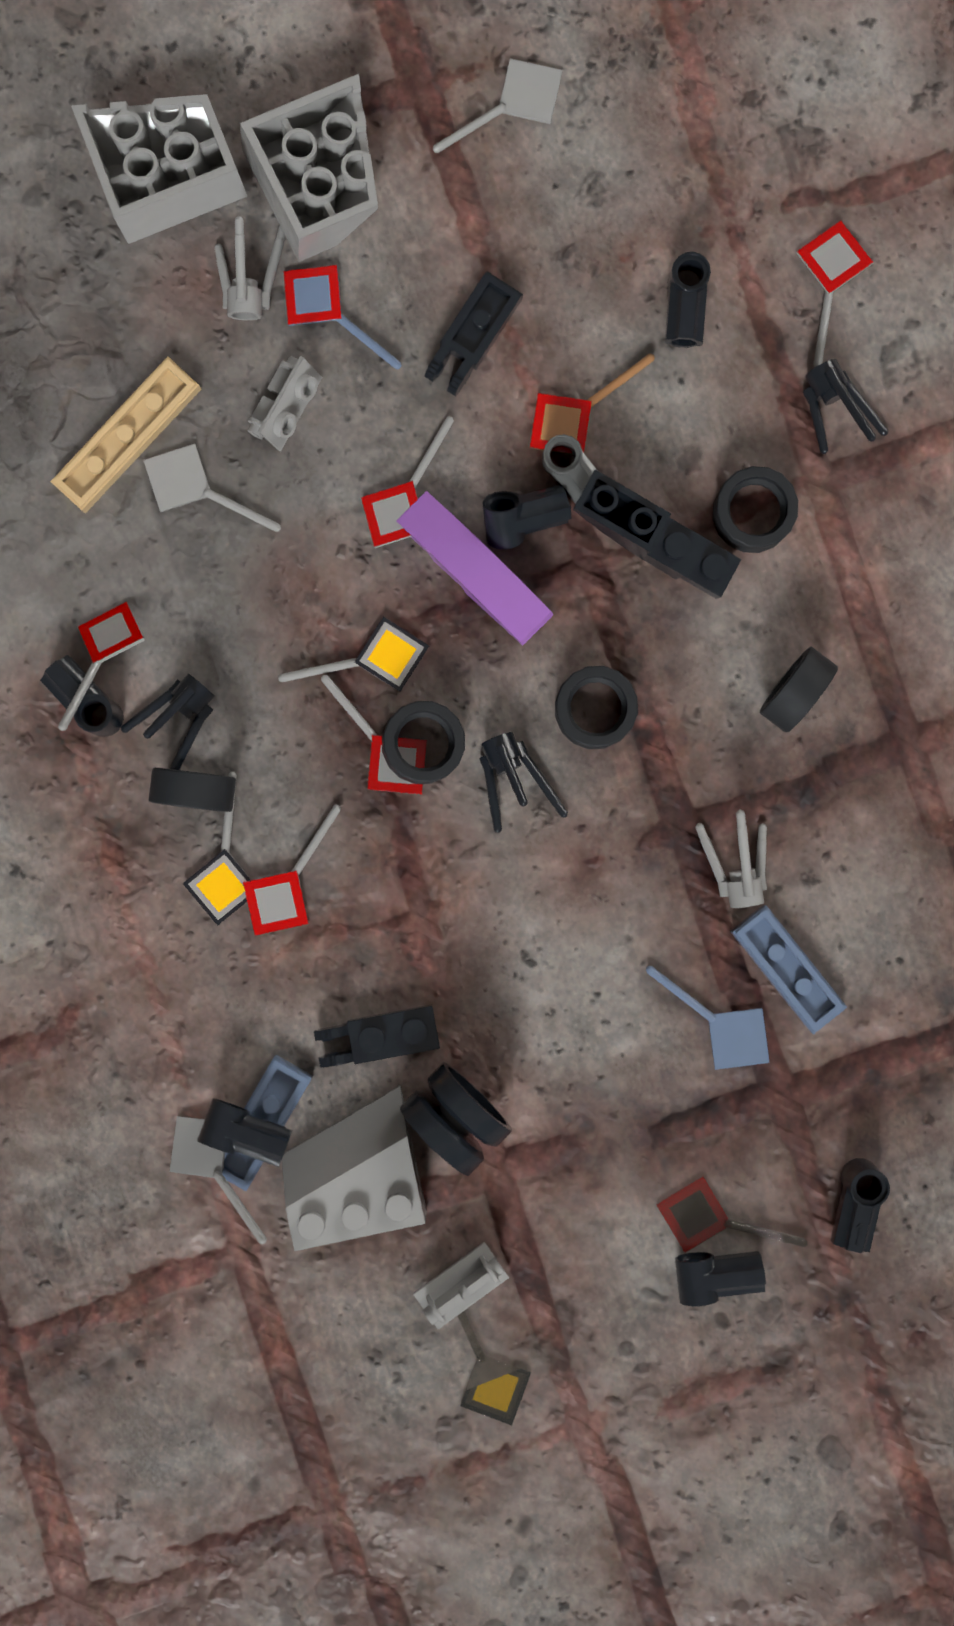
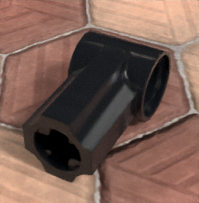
(686, 302)
(513, 516)
(64, 679)
(234, 1130)
(859, 1210)
(707, 1277)

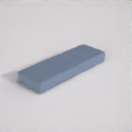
(788, 969)
(271, 1101)

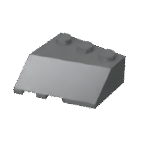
(160, 161)
(314, 166)
(354, 1178)

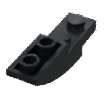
(654, 536)

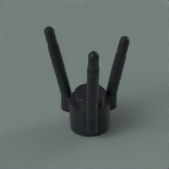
(830, 385)
(184, 696)
(503, 755)

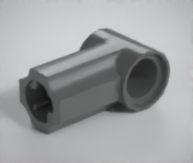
(576, 475)

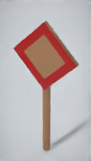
(571, 416)

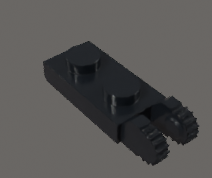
(475, 329)
(382, 1036)

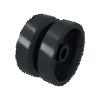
(455, 1119)

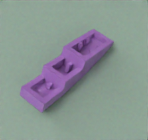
(475, 568)

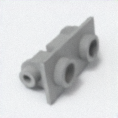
(295, 386)
(460, 1286)

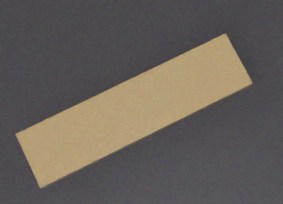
(126, 434)

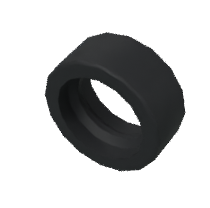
(779, 487)
(619, 684)
(799, 689)
(446, 719)
(192, 789)

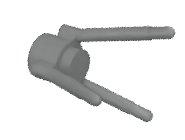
(244, 298)
(747, 884)

